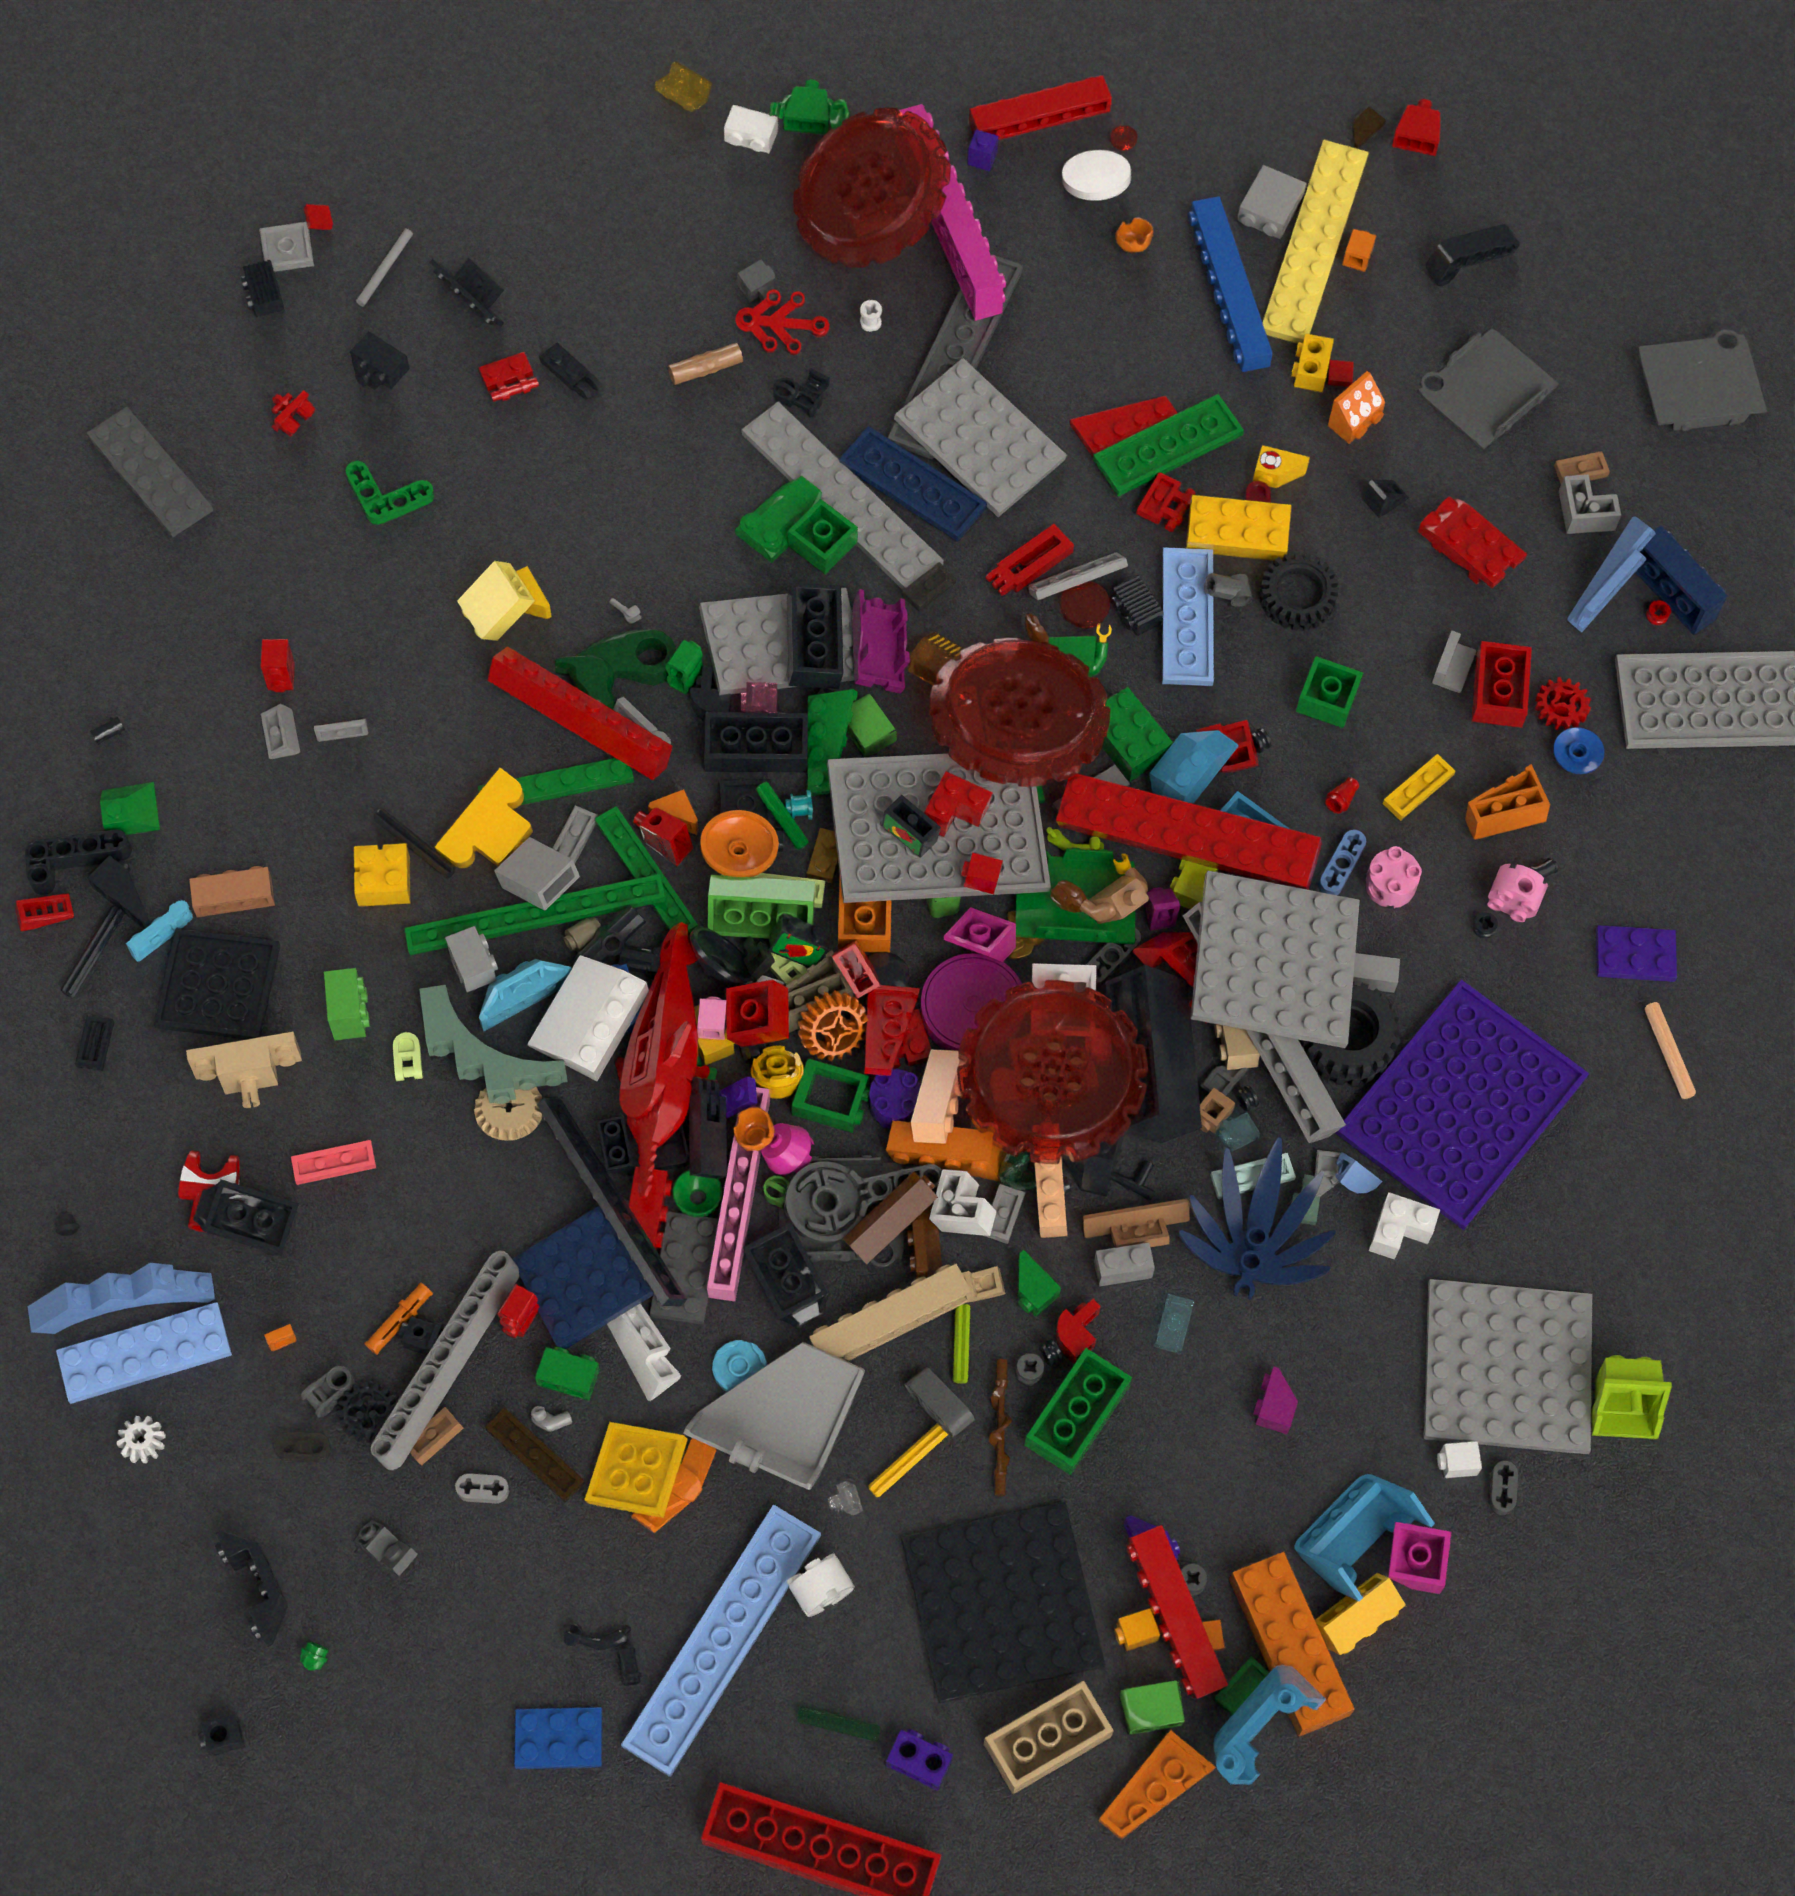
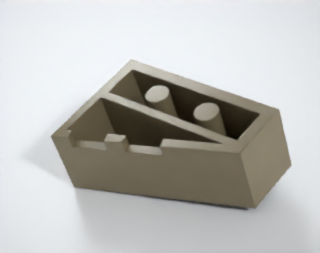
(819, 978)

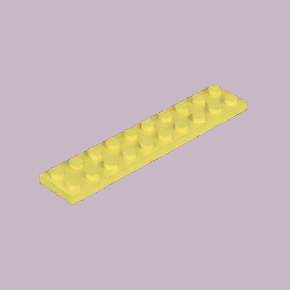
(1314, 242)

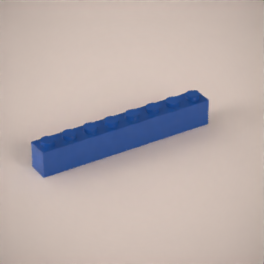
(1230, 284)

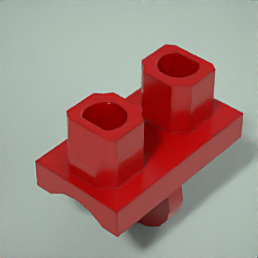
(285, 419)

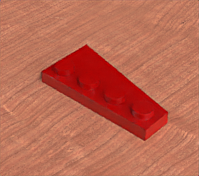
(1117, 424)

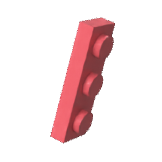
(333, 1162)

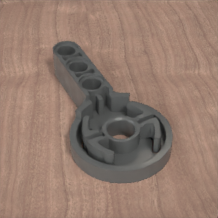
(850, 1198)

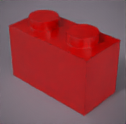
(277, 664)

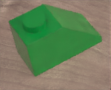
(1035, 1287)

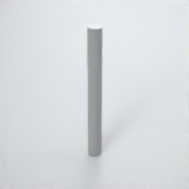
(384, 267)

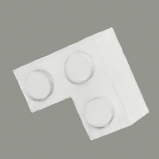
(959, 1208)
(1399, 1219)

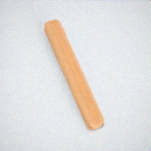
(1670, 1050)

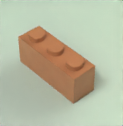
(232, 891)

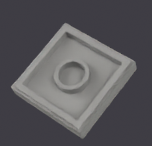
(287, 246)

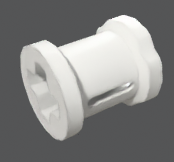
(871, 313)

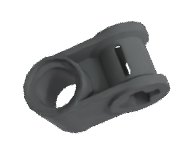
(327, 1391)

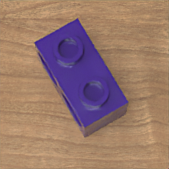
(915, 1766)

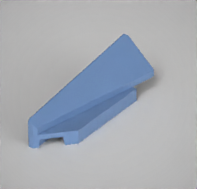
(1613, 574)

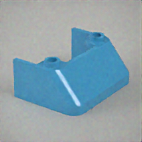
(1353, 1526)

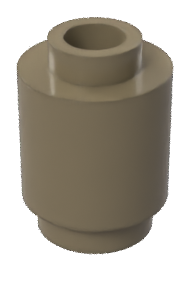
(581, 934)

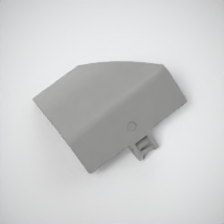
(783, 1415)

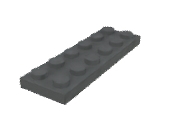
(149, 472)

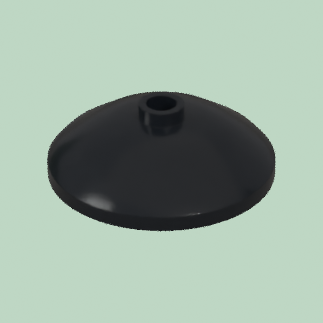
(719, 957)

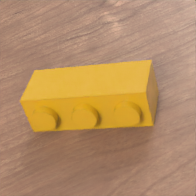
(1353, 1620)

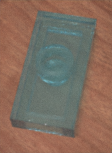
(1174, 1323)

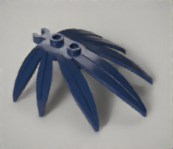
(1252, 1251)

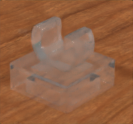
(847, 1499)

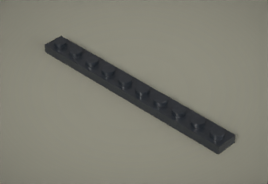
(612, 1203)

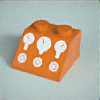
(1357, 409)

